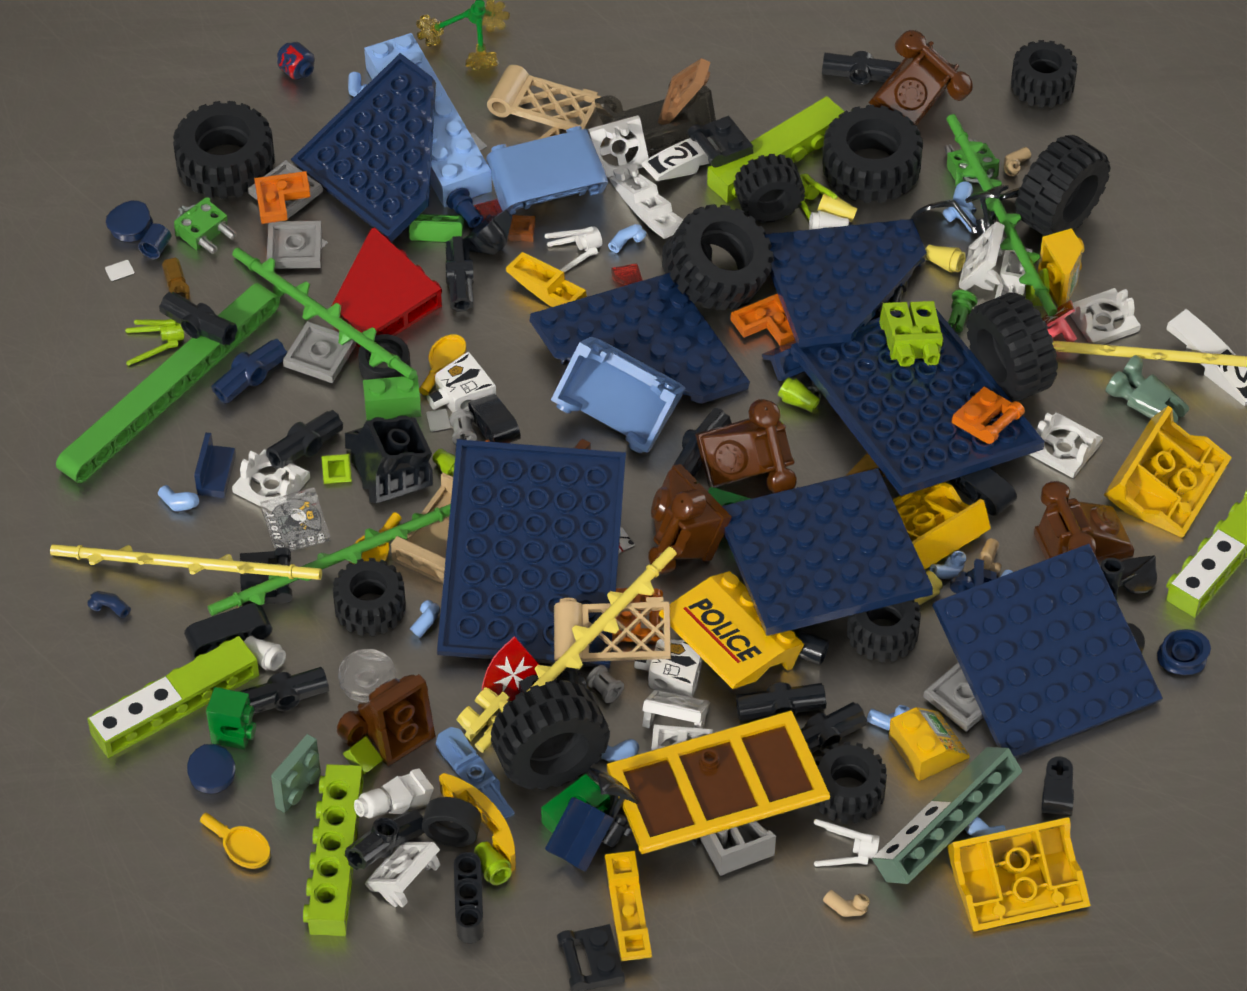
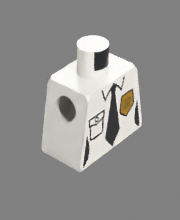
(460, 384)
(675, 674)

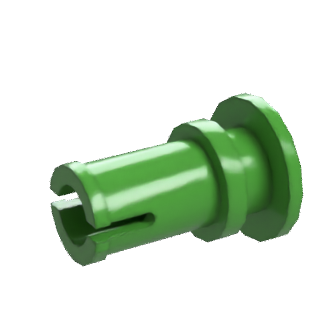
(961, 306)

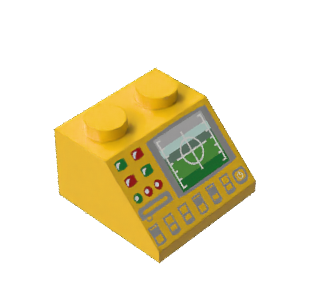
(1062, 257)
(926, 742)

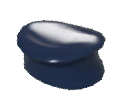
(129, 221)
(1184, 652)
(211, 768)

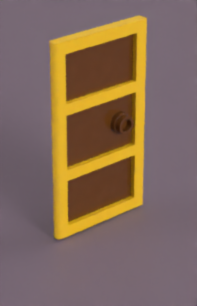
(719, 782)

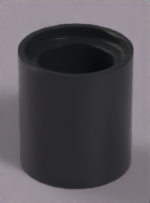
(814, 648)

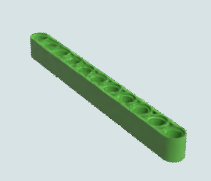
(163, 387)

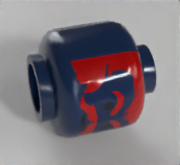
(295, 60)

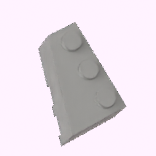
(739, 846)

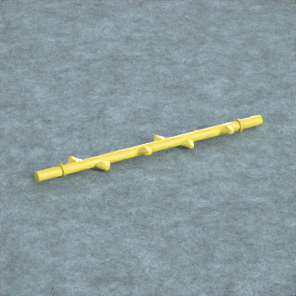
(1149, 353)
(194, 564)
(585, 636)

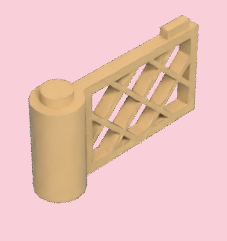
(515, 91)
(571, 613)

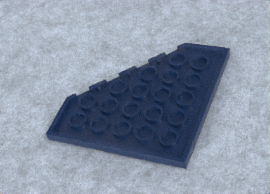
(379, 149)
(841, 275)
(651, 325)

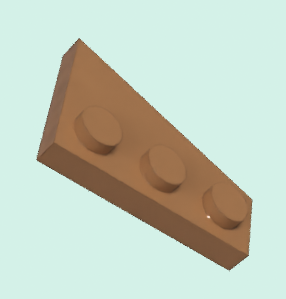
(683, 88)

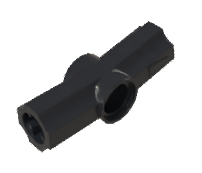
(459, 274)
(198, 319)
(690, 454)
(383, 837)

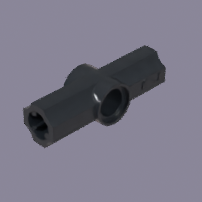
(859, 67)
(304, 439)
(286, 690)
(781, 699)
(825, 730)

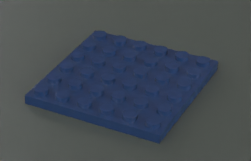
(824, 552)
(1047, 652)

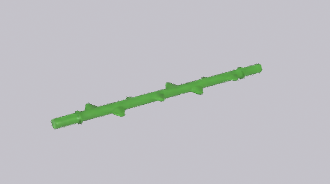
(1012, 240)
(330, 315)
(351, 553)

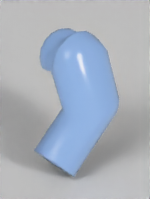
(178, 501)
(621, 751)

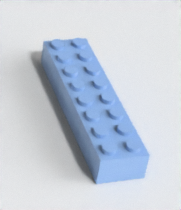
(455, 155)

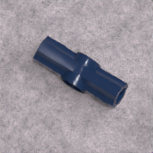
(248, 370)

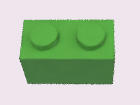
(392, 397)

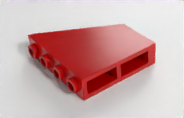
(386, 289)

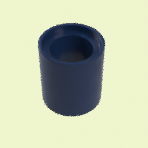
(154, 241)

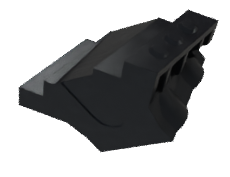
(390, 457)

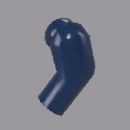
(110, 600)

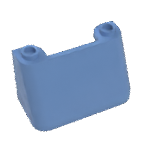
(546, 169)
(618, 392)

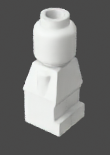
(396, 796)

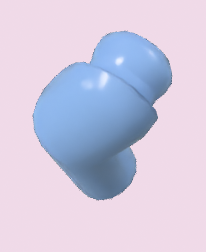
(354, 83)
(963, 191)
(951, 214)
(634, 231)
(951, 567)
(424, 622)
(883, 720)
(980, 828)

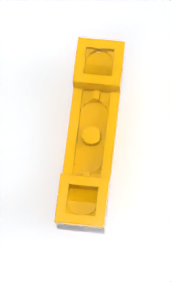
(490, 815)
(627, 906)

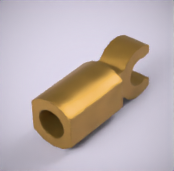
(175, 277)

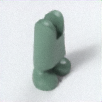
(1149, 393)

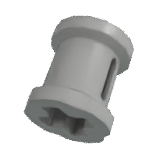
(464, 427)
(605, 683)

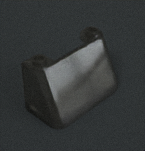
(657, 136)

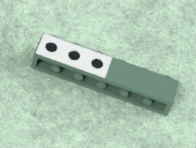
(947, 815)

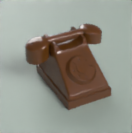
(920, 79)
(749, 449)
(686, 519)
(1074, 523)
(394, 718)

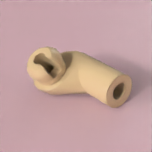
(1013, 160)
(988, 554)
(847, 908)

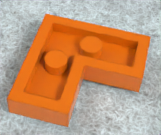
(275, 190)
(762, 315)

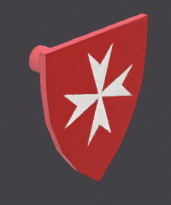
(1061, 324)
(508, 668)

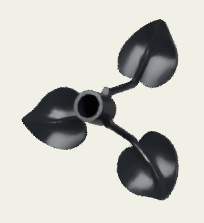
(983, 223)
(1137, 576)
(612, 786)

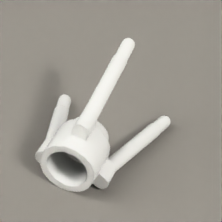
(586, 239)
(864, 844)

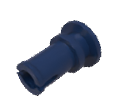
(463, 204)

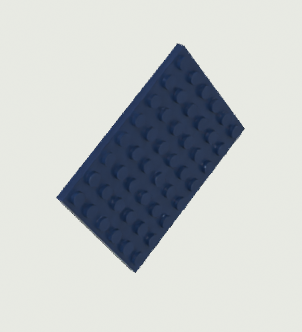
(908, 410)
(521, 538)

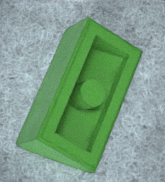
(436, 227)

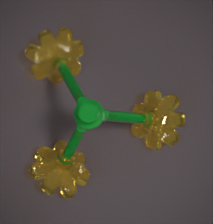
(491, 16)

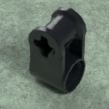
(1058, 787)

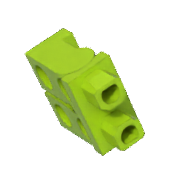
(911, 334)

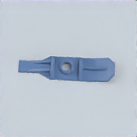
(464, 760)

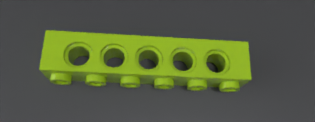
(332, 917)

